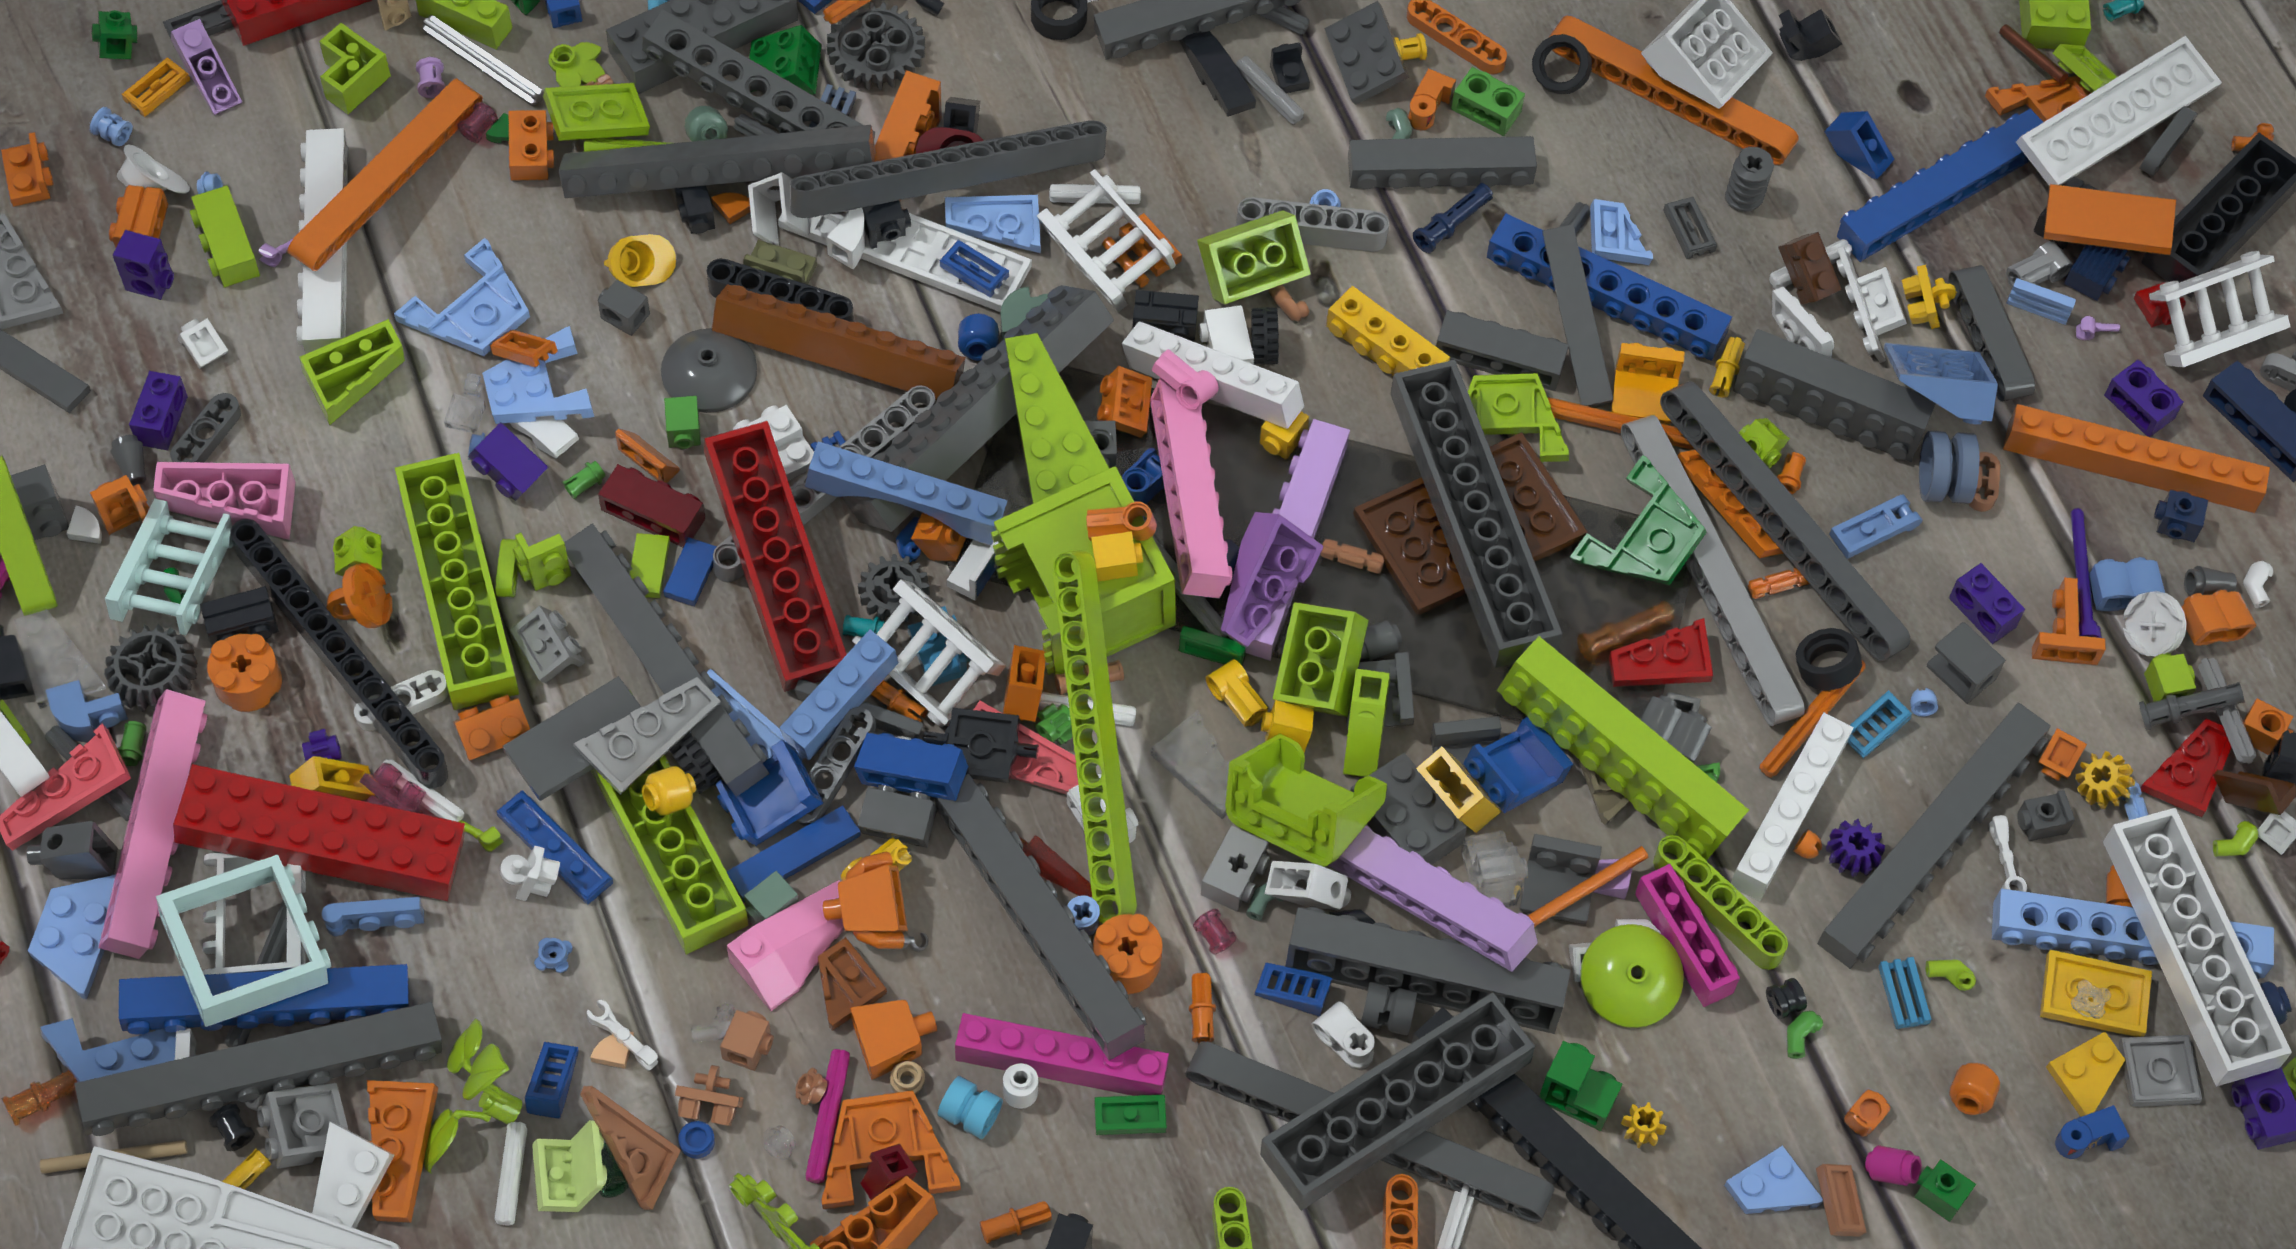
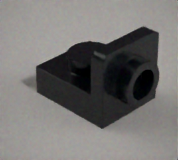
(1289, 68)

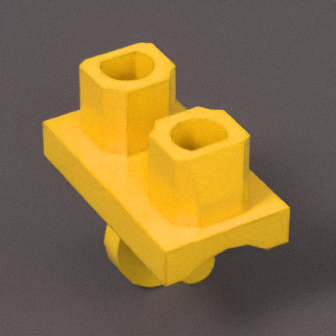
(1926, 310)

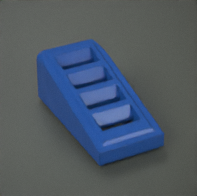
(1306, 978)
(550, 1101)

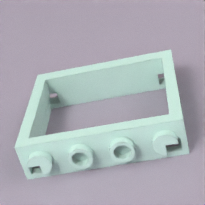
(260, 992)

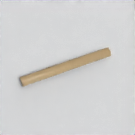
(145, 1152)

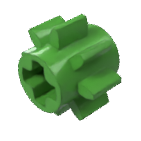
(1055, 723)

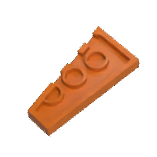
(1727, 504)
(401, 1125)

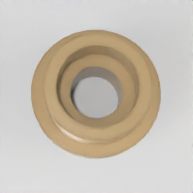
(907, 1069)

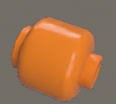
(1974, 1088)

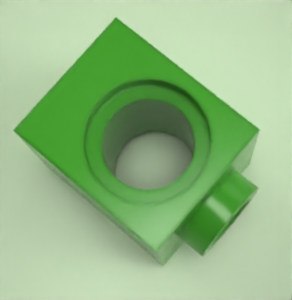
(682, 422)

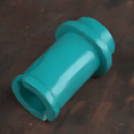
(2121, 7)
(860, 626)

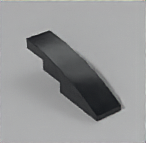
(1218, 72)

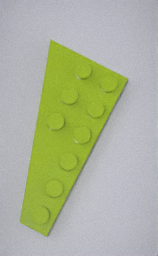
(1052, 431)

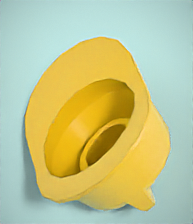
(641, 260)

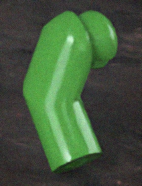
(1798, 1030)

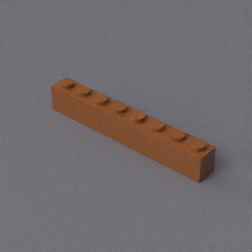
(834, 341)

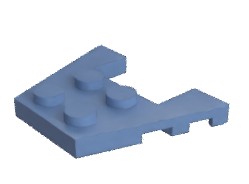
(110, 1058)

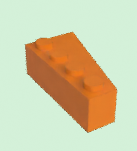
(911, 114)

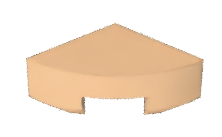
(611, 1052)

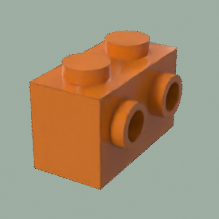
(529, 145)
(937, 539)

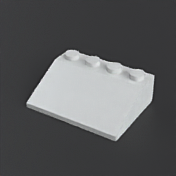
(1708, 51)

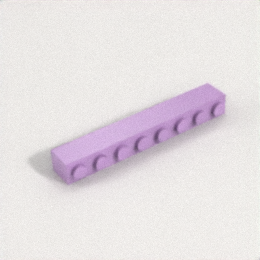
(1304, 505)
(1438, 898)

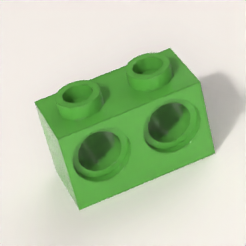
(1488, 101)

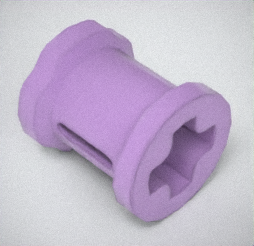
(430, 77)

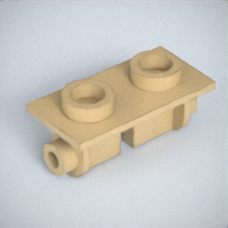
(393, 12)

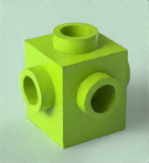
(1765, 440)
(357, 547)

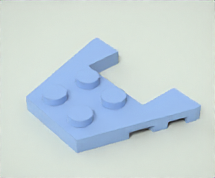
(479, 314)
(525, 392)

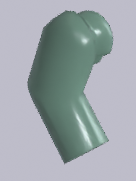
(1259, 903)

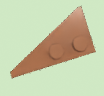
(638, 1149)

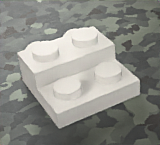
(788, 437)

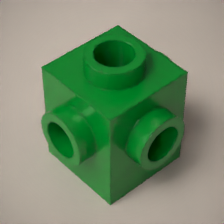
(114, 34)

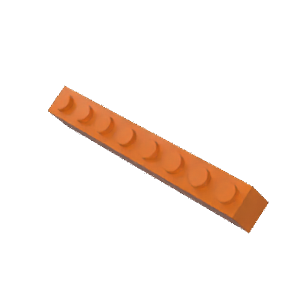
(2136, 458)

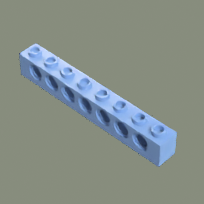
(2113, 920)

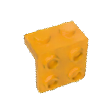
(1643, 377)

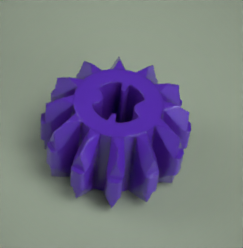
(1867, 851)

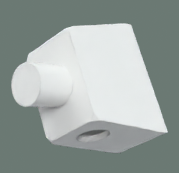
(1324, 886)

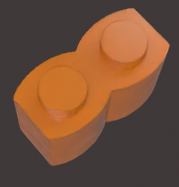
(2217, 617)

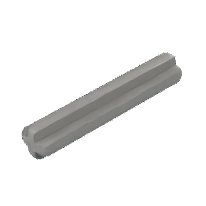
(1270, 90)

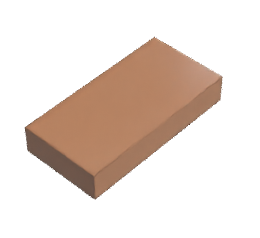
(1841, 1200)

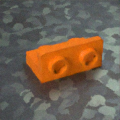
(26, 172)
(1126, 400)

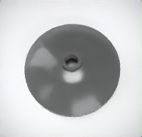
(715, 382)

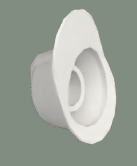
(144, 171)

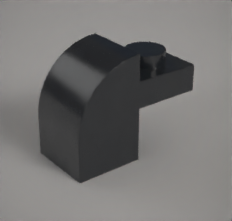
(1808, 37)

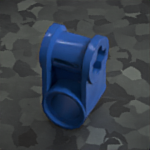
(1146, 476)

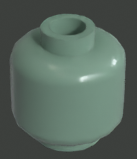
(705, 124)

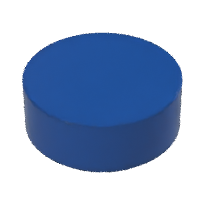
(696, 1139)

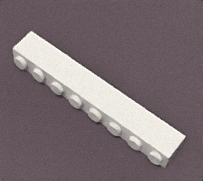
(325, 289)

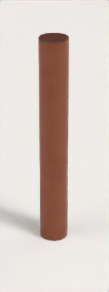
(2033, 53)

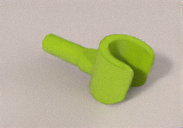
(489, 839)

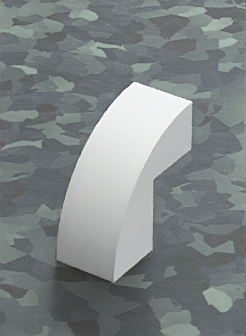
(848, 238)

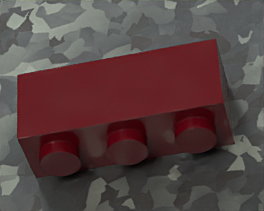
(651, 505)

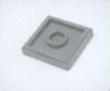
(2160, 1070)

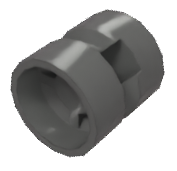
(1389, 1008)

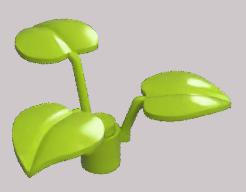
(494, 1101)

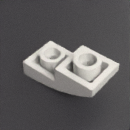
(548, 434)

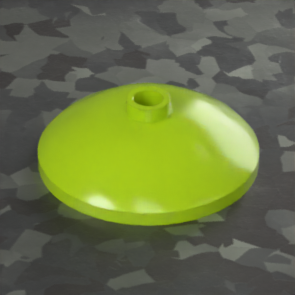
(1612, 988)

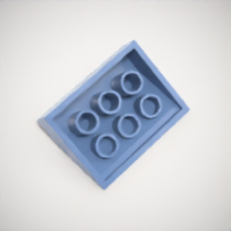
(1947, 377)

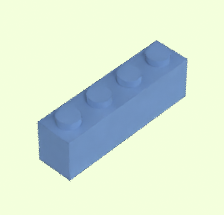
(839, 692)

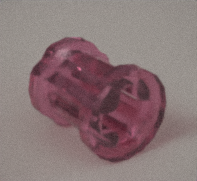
(477, 122)
(1214, 931)

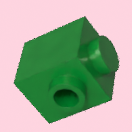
(1943, 1189)

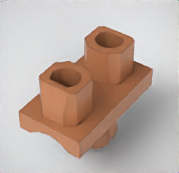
(724, 1105)

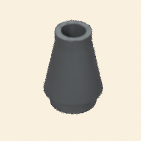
(129, 457)
(2208, 581)

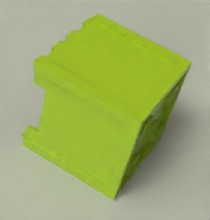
(1036, 534)

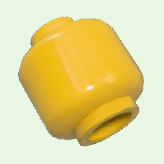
(668, 790)

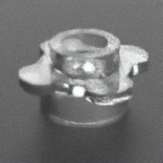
(2084, 1006)

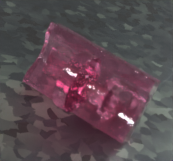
(382, 785)

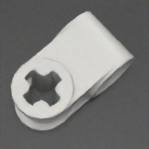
(1341, 1032)

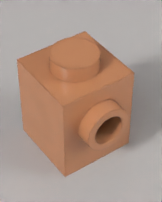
(747, 1039)

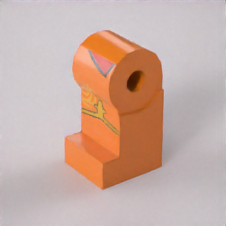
(1431, 91)

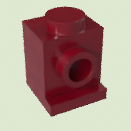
(886, 1169)

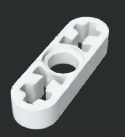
(407, 687)

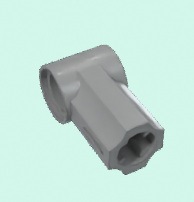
(2045, 264)

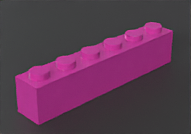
(1059, 1056)

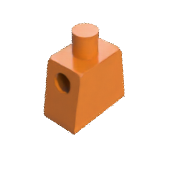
(889, 1034)

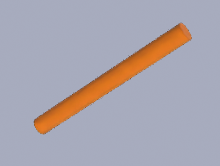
(1588, 886)

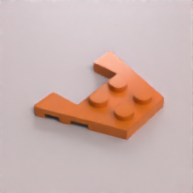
(2044, 99)
(879, 1123)

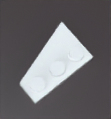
(1798, 324)
(348, 1176)

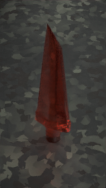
(1056, 868)

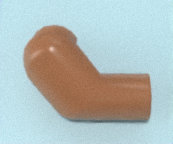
(1293, 310)

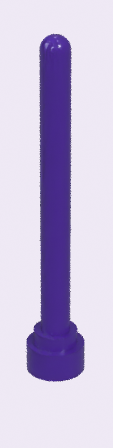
(2087, 625)

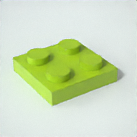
(2085, 65)

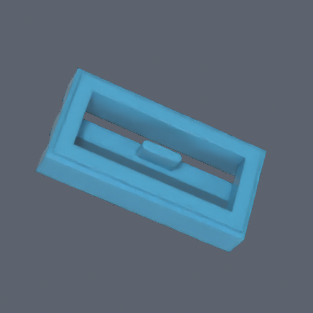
(1899, 966)

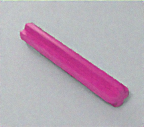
(827, 1116)

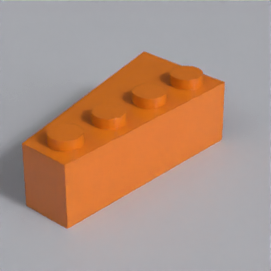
(887, 1223)

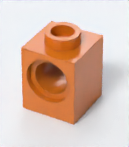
(2266, 715)

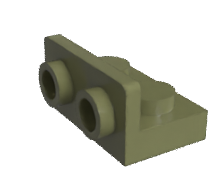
(781, 261)

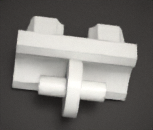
(534, 874)

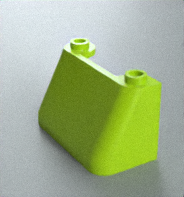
(1295, 808)

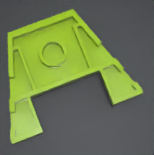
(1515, 406)

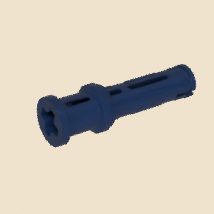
(1444, 224)

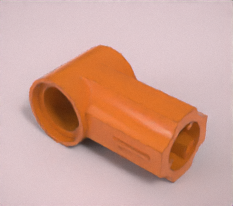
(1119, 520)

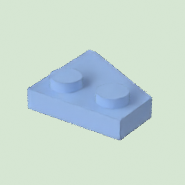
(1615, 234)
(1773, 1184)

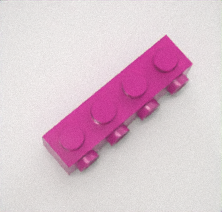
(1682, 923)

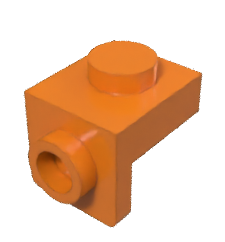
(2061, 755)

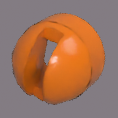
(1808, 845)

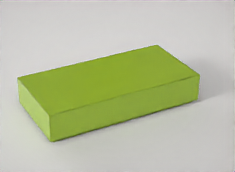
(650, 561)

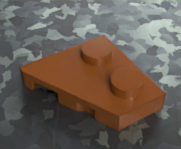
(846, 982)

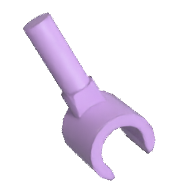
(271, 255)
(2088, 327)

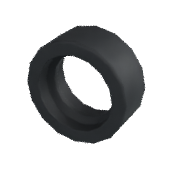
(1059, 29)
(1545, 48)
(1826, 641)

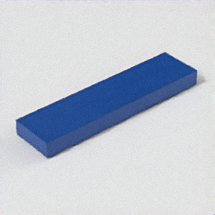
(539, 830)
(796, 851)

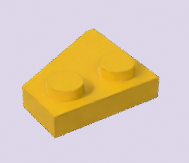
(2087, 1072)

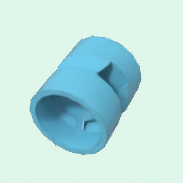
(970, 1107)

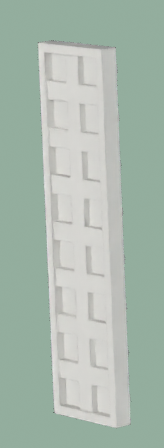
(920, 255)

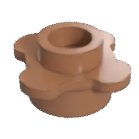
(811, 1087)

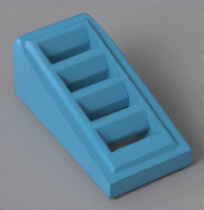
(1902, 716)

